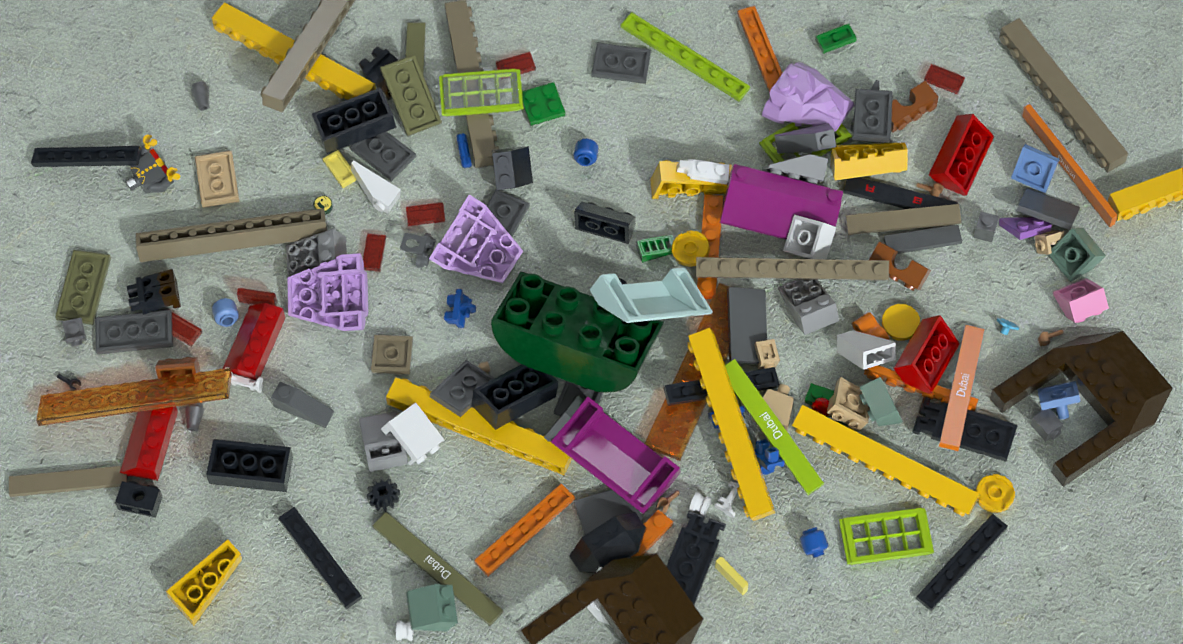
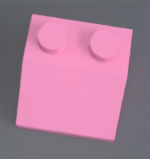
(1081, 300)

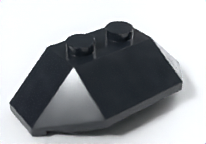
(612, 540)

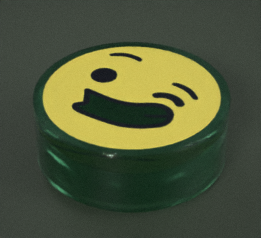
(323, 202)

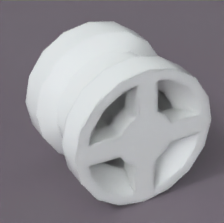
(700, 503)
(404, 631)

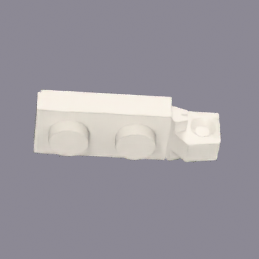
(704, 170)

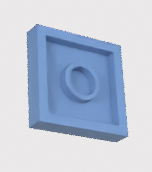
(1035, 168)
(1059, 397)

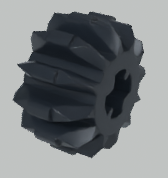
(386, 500)

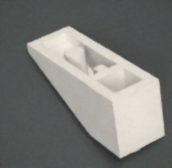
(379, 191)

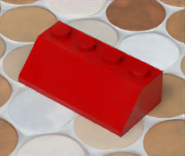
(961, 154)
(255, 340)
(927, 354)
(149, 443)

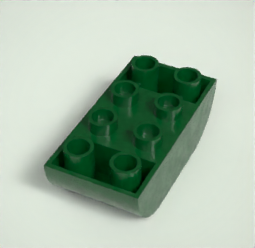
(571, 335)

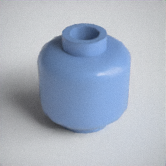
(225, 312)

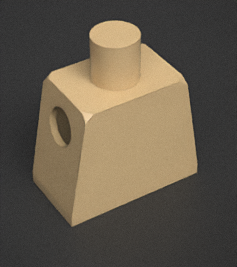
(780, 404)

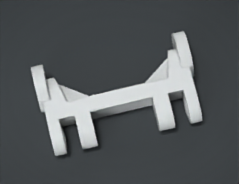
(252, 384)
(726, 507)

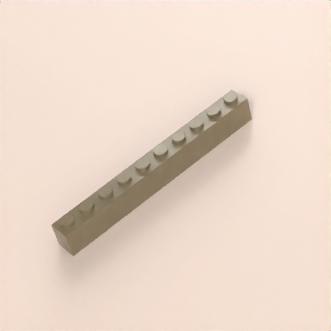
(304, 53)
(468, 60)
(1063, 95)
(230, 235)
(792, 269)

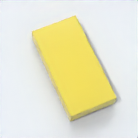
(339, 168)
(731, 575)

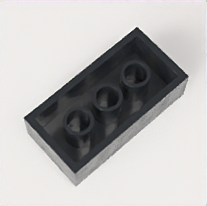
(354, 120)
(513, 395)
(249, 465)

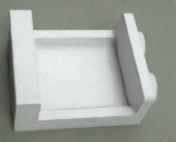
(414, 433)

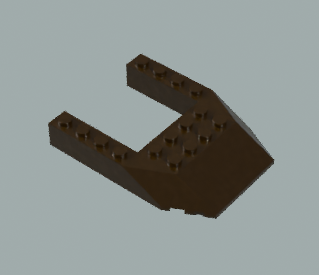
(1111, 378)
(634, 597)

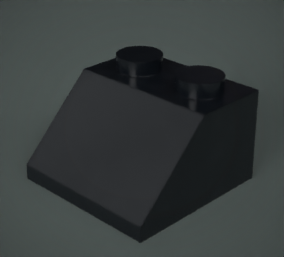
(512, 167)

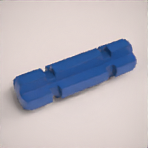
(464, 150)

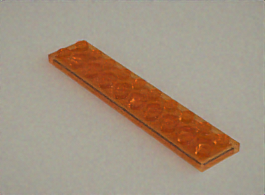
(134, 397)
(677, 422)

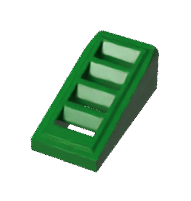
(649, 242)

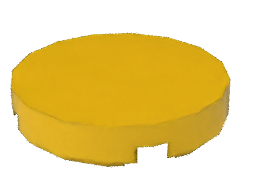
(689, 246)
(900, 321)
(995, 493)

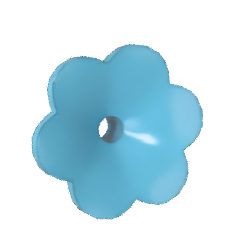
(1007, 325)

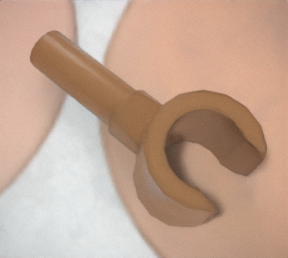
(934, 191)
(1044, 338)
(665, 502)

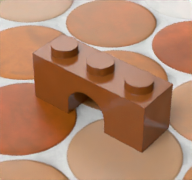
(923, 100)
(913, 275)

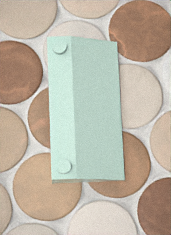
(647, 301)

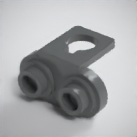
(425, 244)

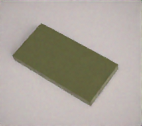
(410, 95)
(83, 286)

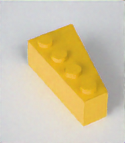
(868, 159)
(670, 182)
(201, 584)

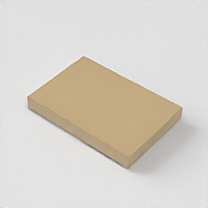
(217, 179)

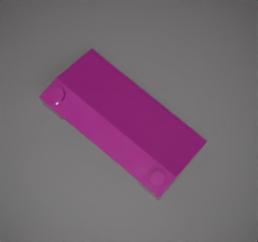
(770, 201)
(616, 456)

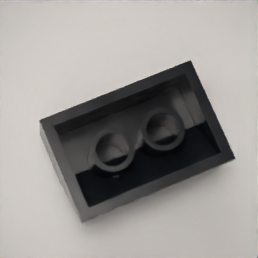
(604, 222)

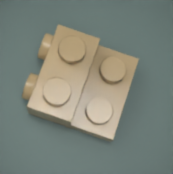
(848, 406)

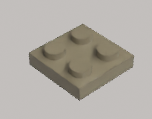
(392, 354)

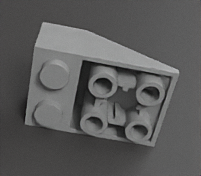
(804, 168)
(314, 250)
(809, 304)
(381, 449)

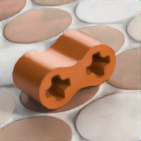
(868, 325)

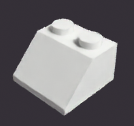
(809, 238)

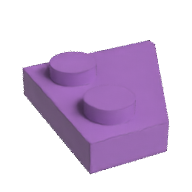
(1025, 226)

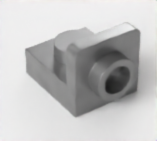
(74, 331)

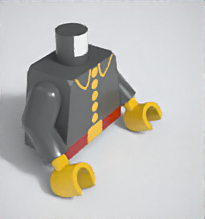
(151, 171)

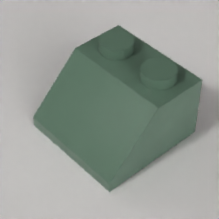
(1076, 253)
(880, 403)
(432, 608)

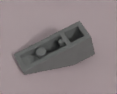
(806, 139)
(301, 405)

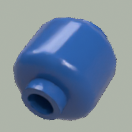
(586, 152)
(814, 542)

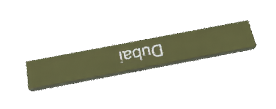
(437, 568)

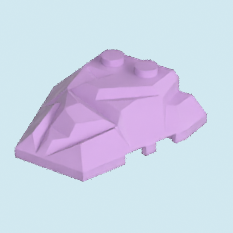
(806, 98)
(477, 244)
(331, 293)

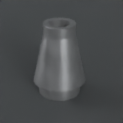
(201, 94)
(194, 415)

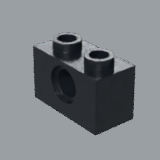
(146, 506)

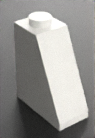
(865, 349)

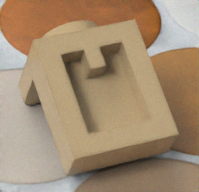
(1044, 241)
(767, 354)

